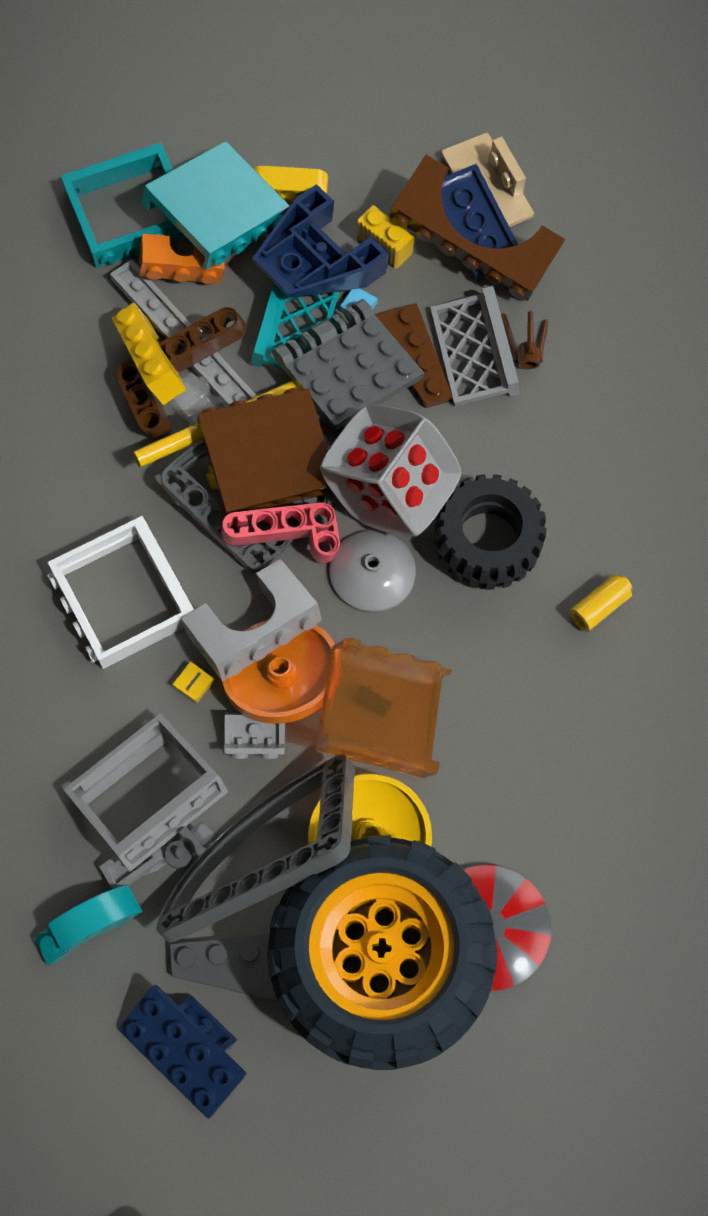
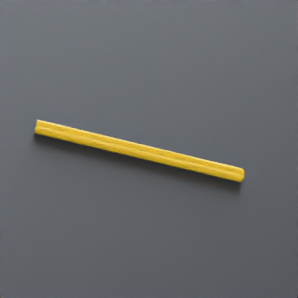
(185, 437)

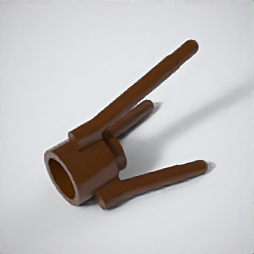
(528, 355)

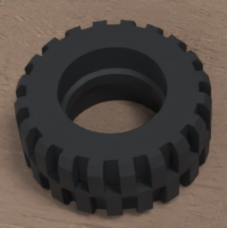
(496, 498)

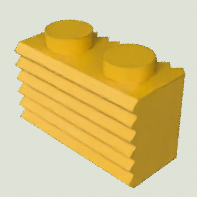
(387, 234)

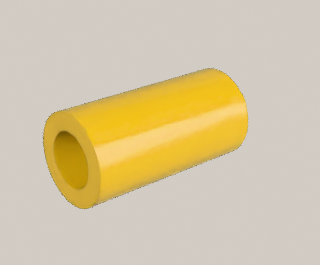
(601, 602)

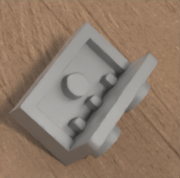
(249, 736)

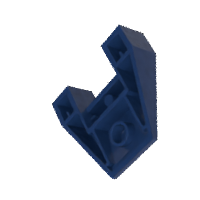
(307, 261)

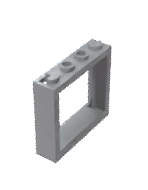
(167, 820)

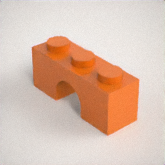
(161, 262)

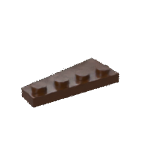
(411, 333)

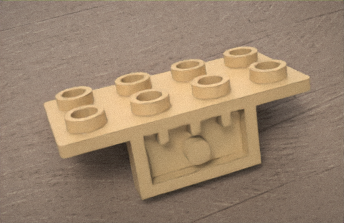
(499, 171)

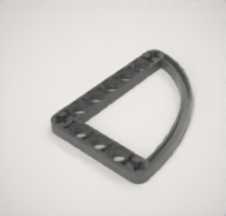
(210, 504)
(336, 777)

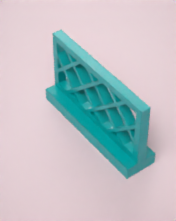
(272, 320)

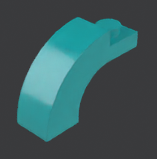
(86, 922)

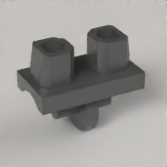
(187, 846)

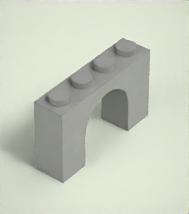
(233, 650)

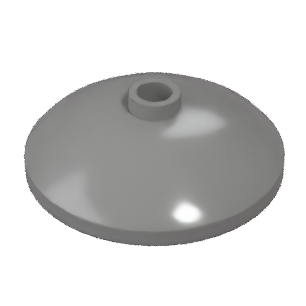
(369, 587)

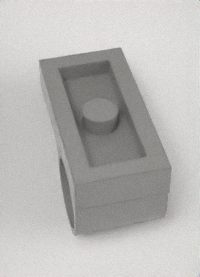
(119, 875)

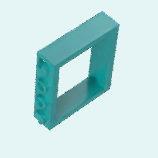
(107, 174)

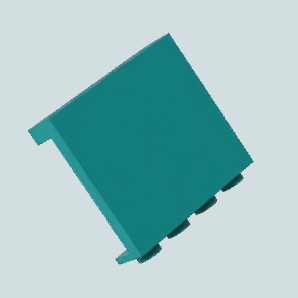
(217, 203)

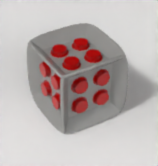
(391, 469)

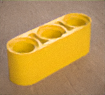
(291, 181)

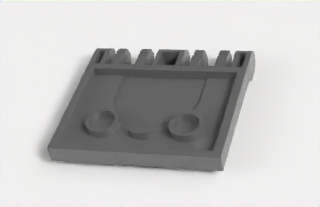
(349, 368)

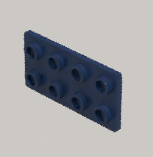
(185, 1047)

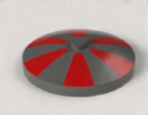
(519, 923)

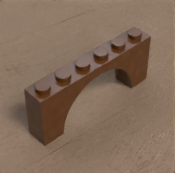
(422, 211)

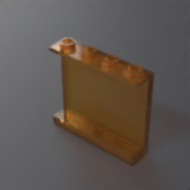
(381, 708)

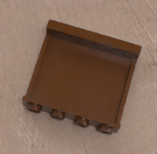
(265, 451)

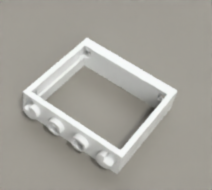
(98, 548)

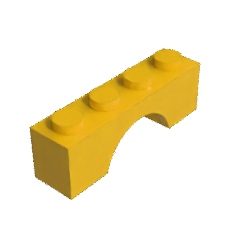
(147, 354)

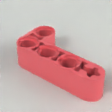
(281, 531)

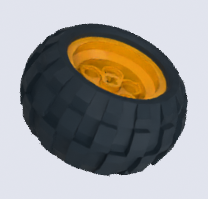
(414, 1015)

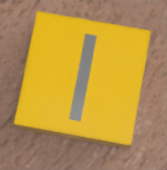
(193, 682)

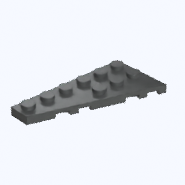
(235, 963)

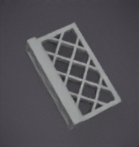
(499, 347)

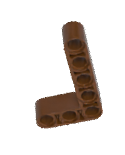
(195, 351)

